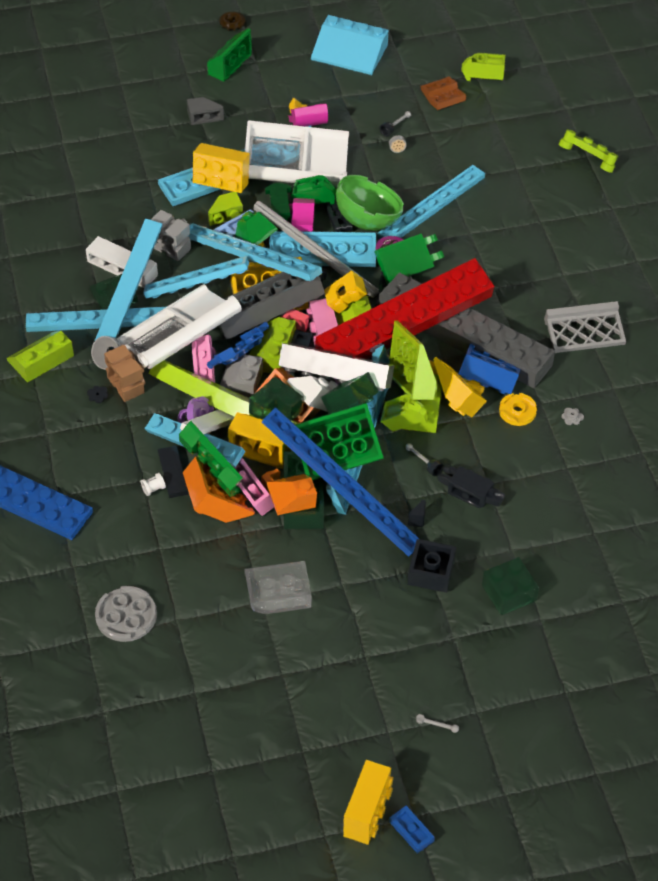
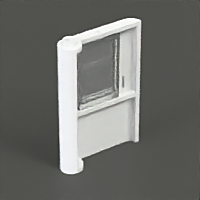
(295, 152)
(178, 325)

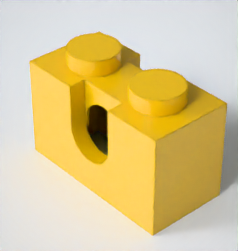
(353, 291)

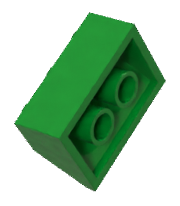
(230, 56)

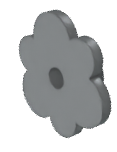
(572, 416)

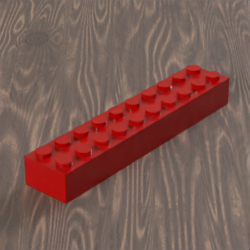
(414, 309)

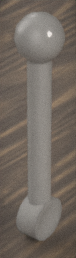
(421, 719)

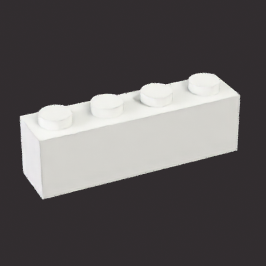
(114, 259)

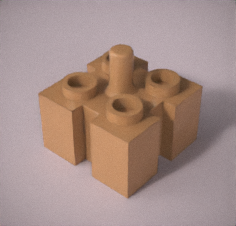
(125, 372)

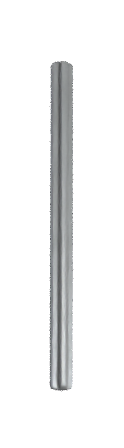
(309, 244)

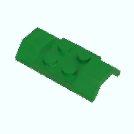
(225, 473)

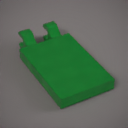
(407, 257)

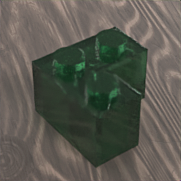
(276, 395)

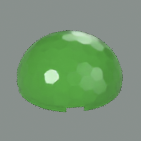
(367, 203)

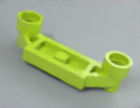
(587, 144)

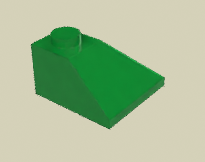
(254, 228)

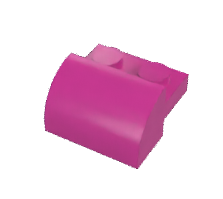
(309, 115)

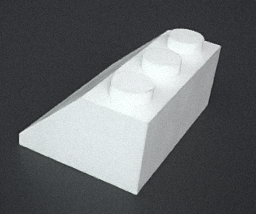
(312, 389)

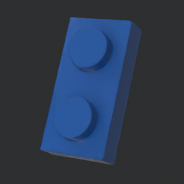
(411, 829)

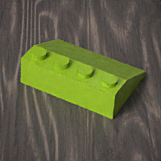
(411, 364)

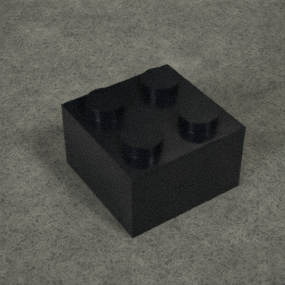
(431, 565)

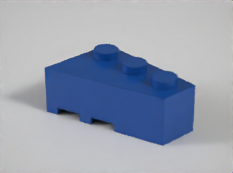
(489, 371)

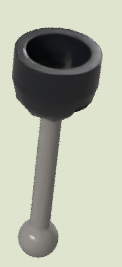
(388, 128)
(434, 466)

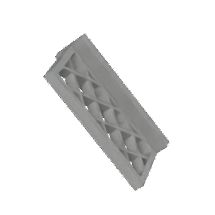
(582, 315)

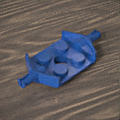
(248, 341)

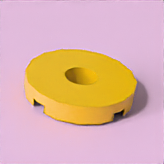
(515, 417)

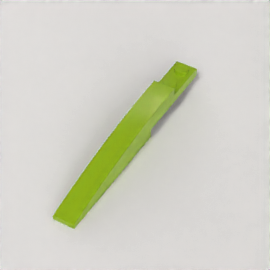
(197, 386)

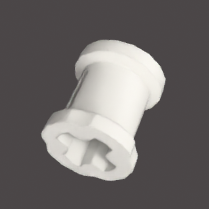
(153, 484)

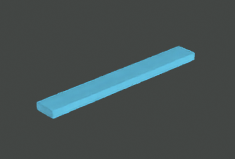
(433, 203)
(130, 279)

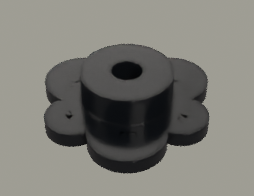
(97, 394)

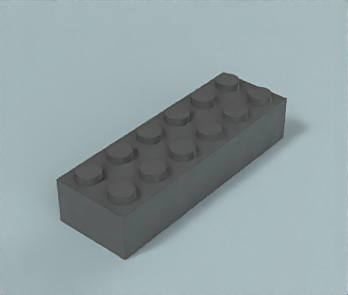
(269, 300)

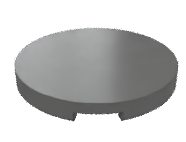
(125, 614)

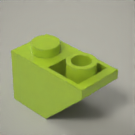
(225, 208)

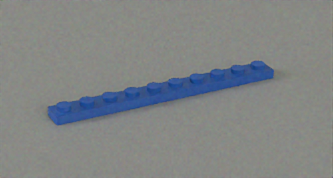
(341, 481)

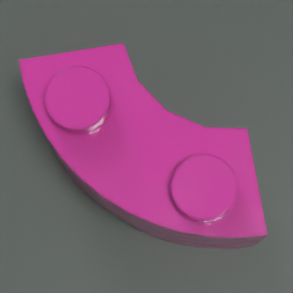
(302, 214)

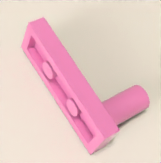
(203, 353)

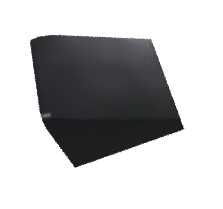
(417, 515)

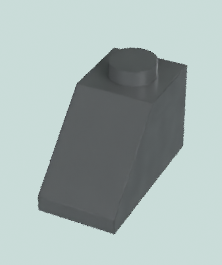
(204, 111)

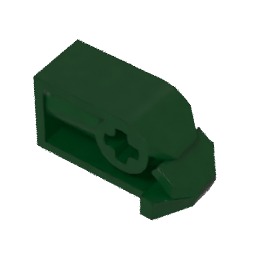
(279, 199)

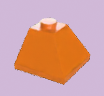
(292, 494)

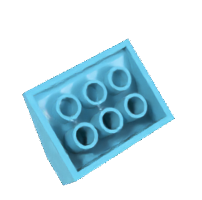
(350, 44)

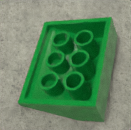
(344, 437)

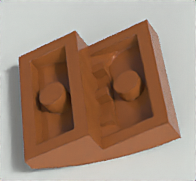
(443, 93)

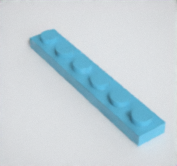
(195, 277)
(170, 430)

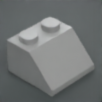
(243, 375)

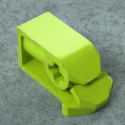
(484, 66)
(403, 412)

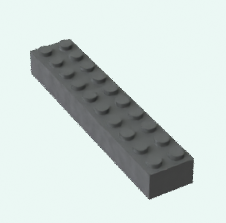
(485, 334)

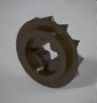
(227, 18)

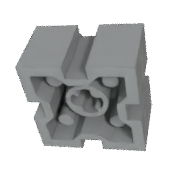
(173, 235)

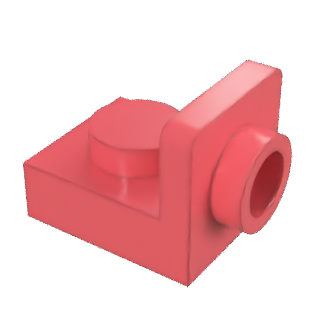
(301, 319)

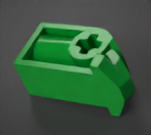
(315, 188)

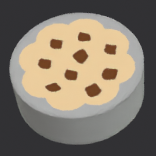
(397, 144)

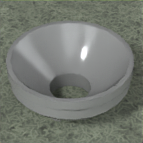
(102, 346)

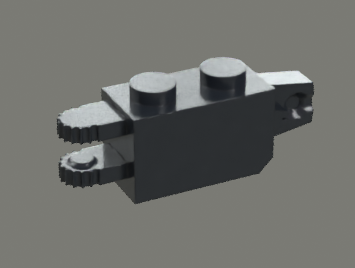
(470, 487)

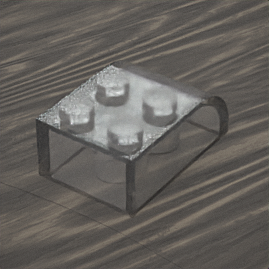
(278, 588)

